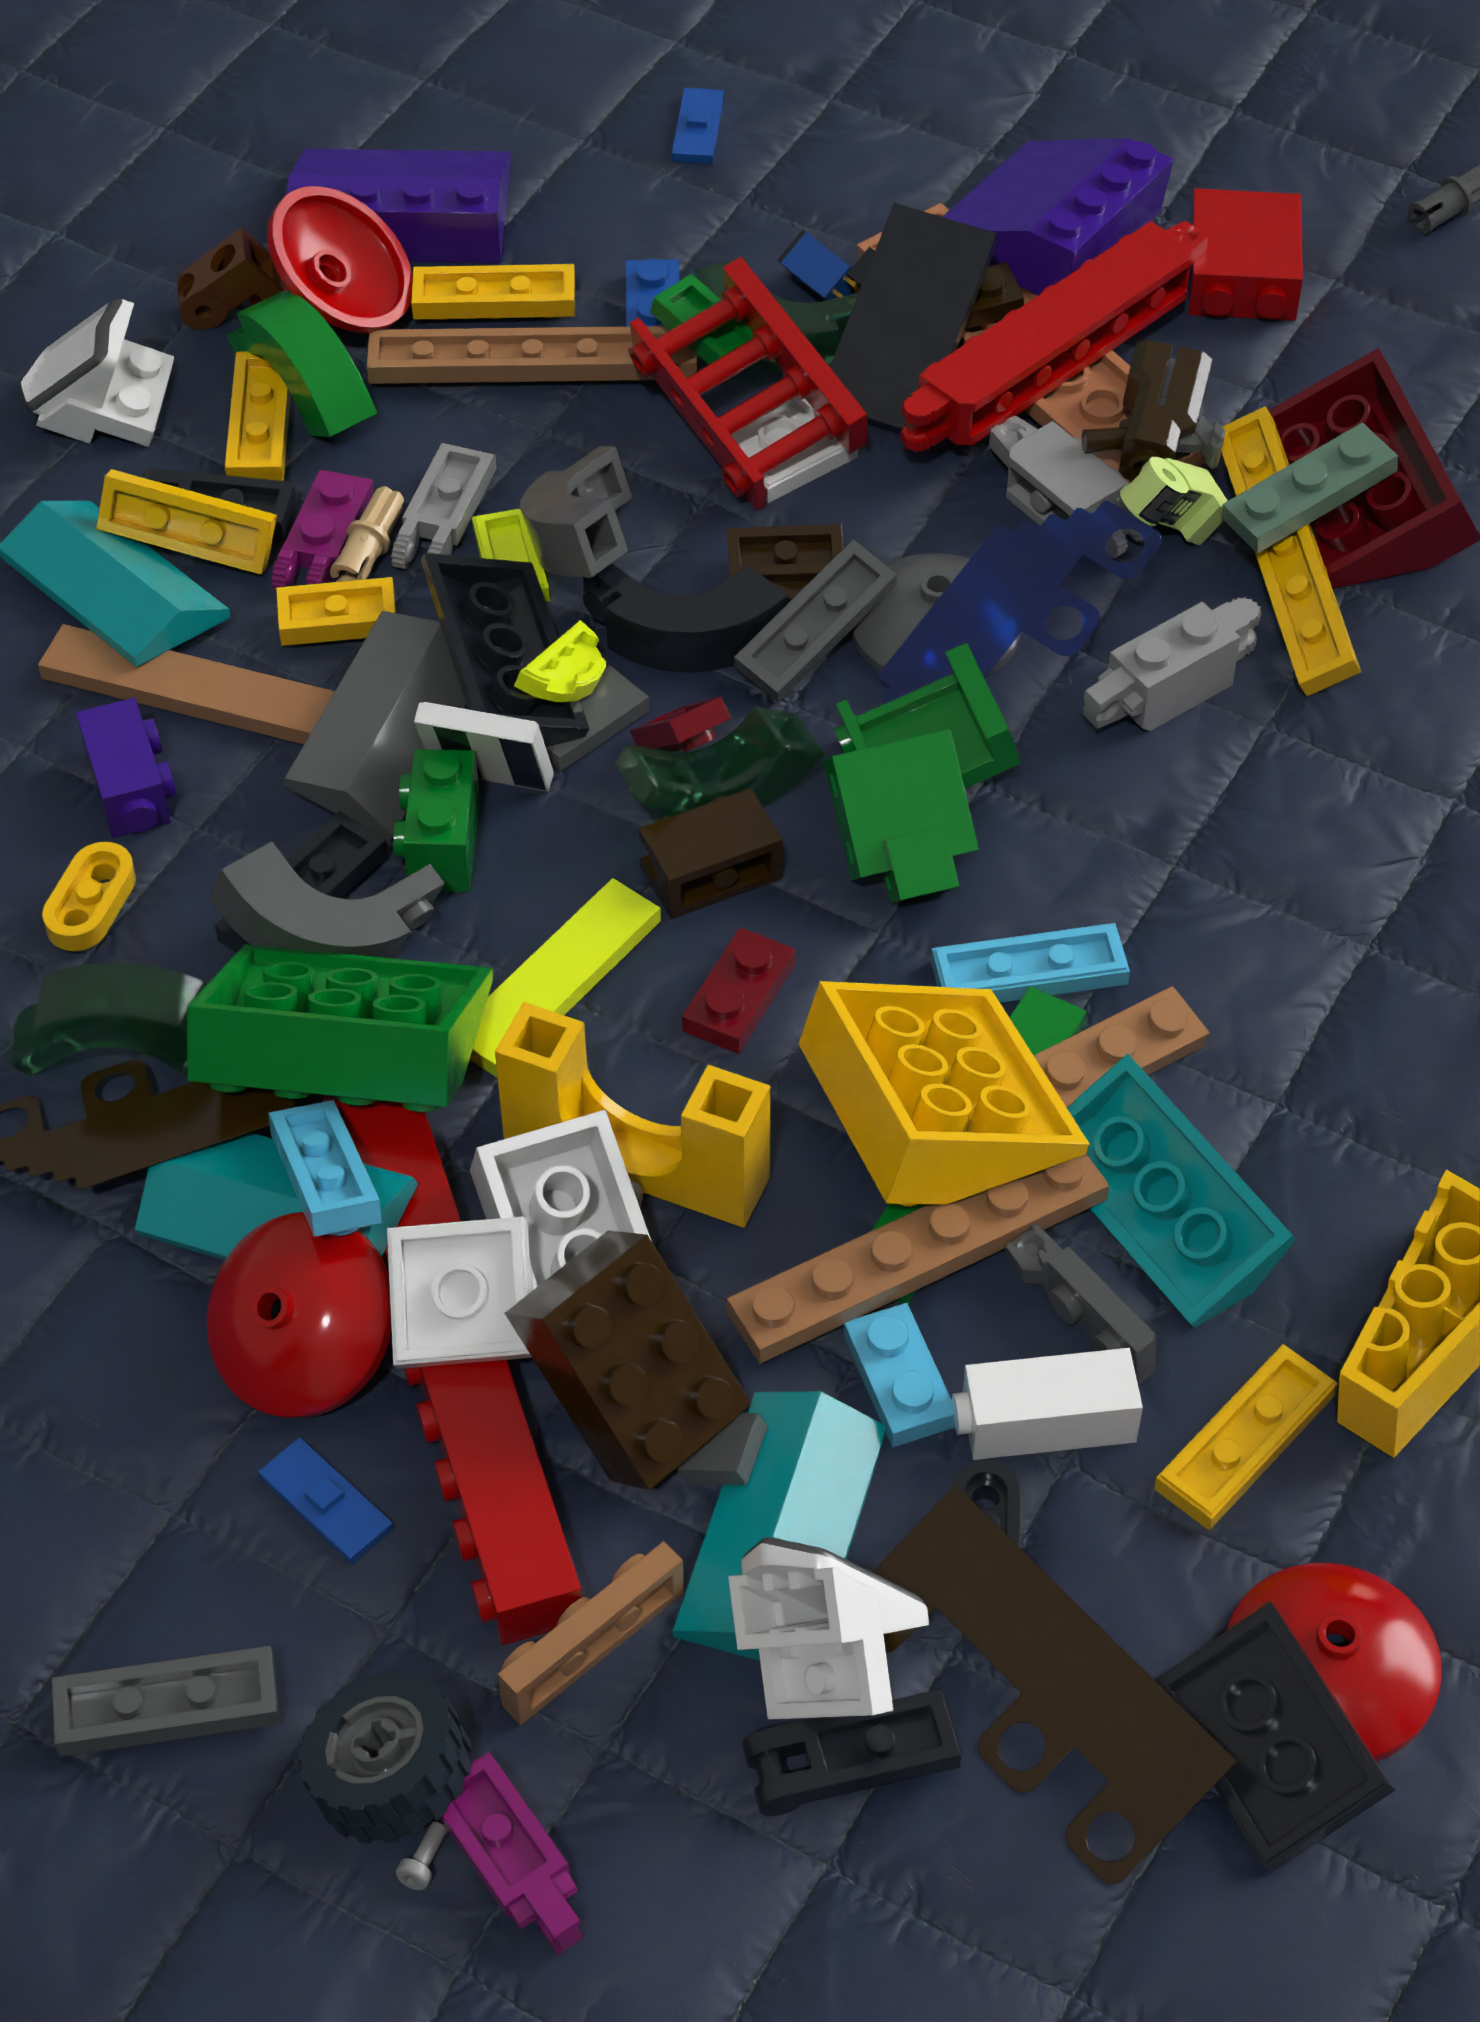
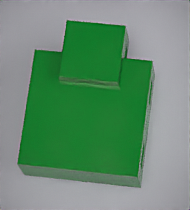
(903, 813)

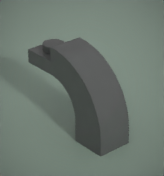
(575, 516)
(277, 909)

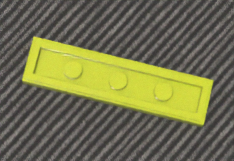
(568, 963)

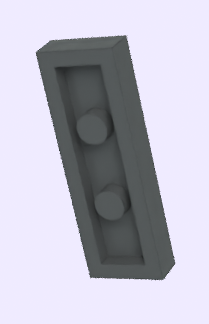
(815, 620)
(164, 1701)

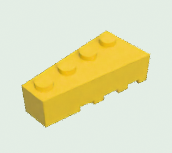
(1424, 1330)

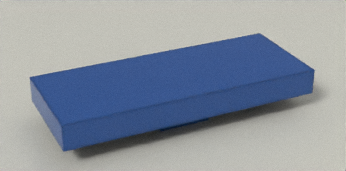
(698, 125)
(325, 1501)

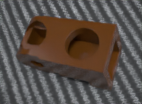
(225, 279)

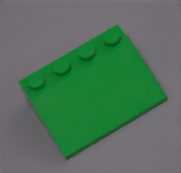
(337, 1026)

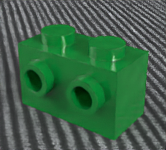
(440, 815)

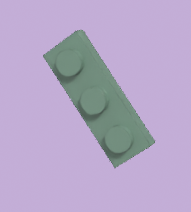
(1310, 487)

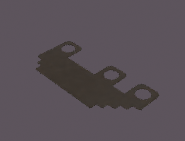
(134, 1129)

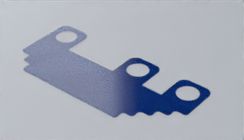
(1011, 591)

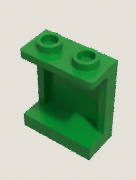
(953, 703)

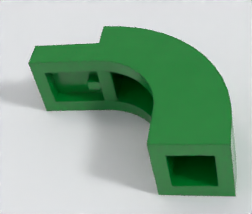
(308, 360)

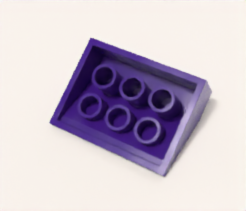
(432, 200)
(1065, 203)

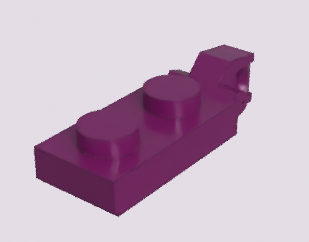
(513, 1854)

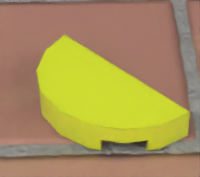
(566, 668)

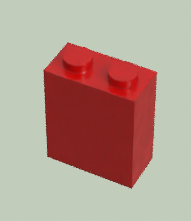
(1250, 255)

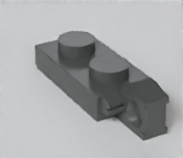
(1082, 1297)

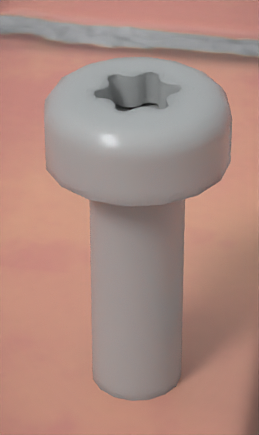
(415, 1871)

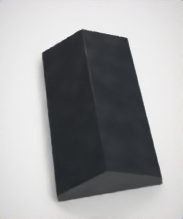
(493, 630)

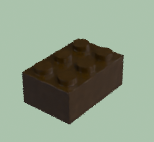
(628, 1359)

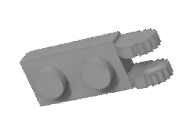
(444, 502)

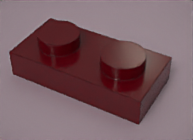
(682, 727)
(738, 990)

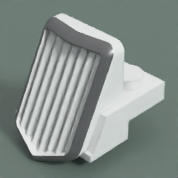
(98, 380)
(819, 1629)

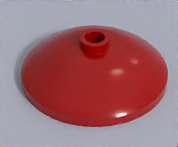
(340, 259)
(329, 1321)
(1393, 1661)

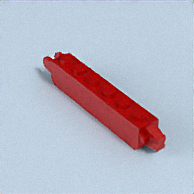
(1052, 337)

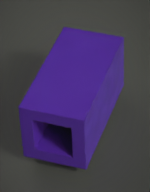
(124, 767)

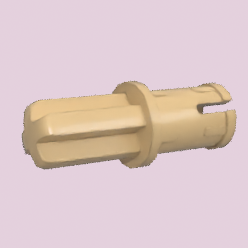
(368, 536)

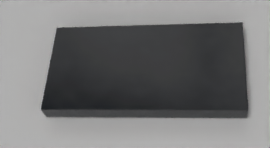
(910, 308)

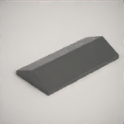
(369, 726)

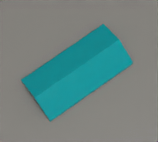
(109, 581)
(231, 1187)
(1175, 1197)
(801, 1490)

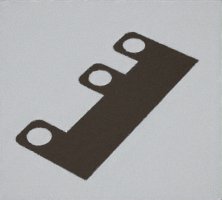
(1069, 1678)

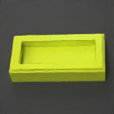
(506, 538)

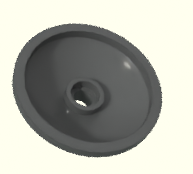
(918, 587)

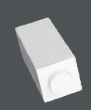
(1049, 1404)

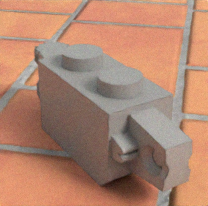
(1056, 476)
(1174, 665)

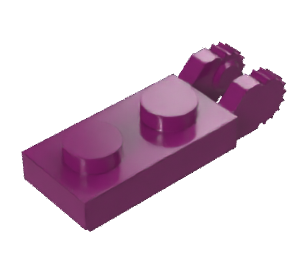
(322, 527)

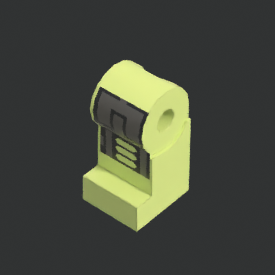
(1176, 497)

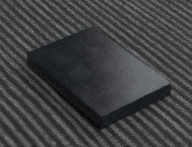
(1294, 1746)

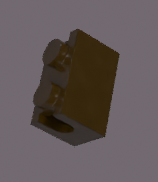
(711, 853)

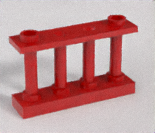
(774, 338)

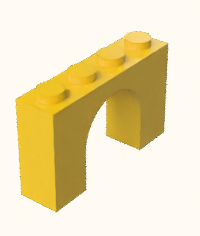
(707, 1164)

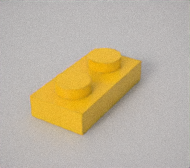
(332, 610)

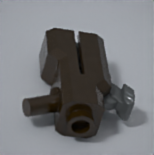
(1164, 409)

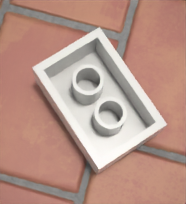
(565, 1185)

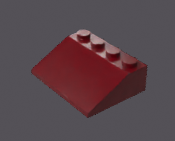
(1404, 519)

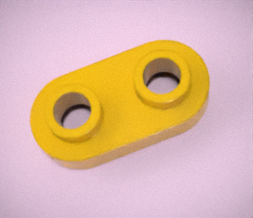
(80, 906)

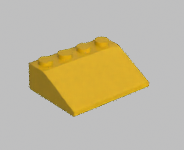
(935, 1089)

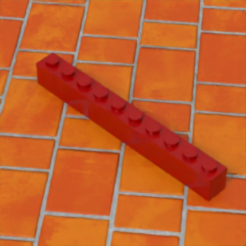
(477, 1420)

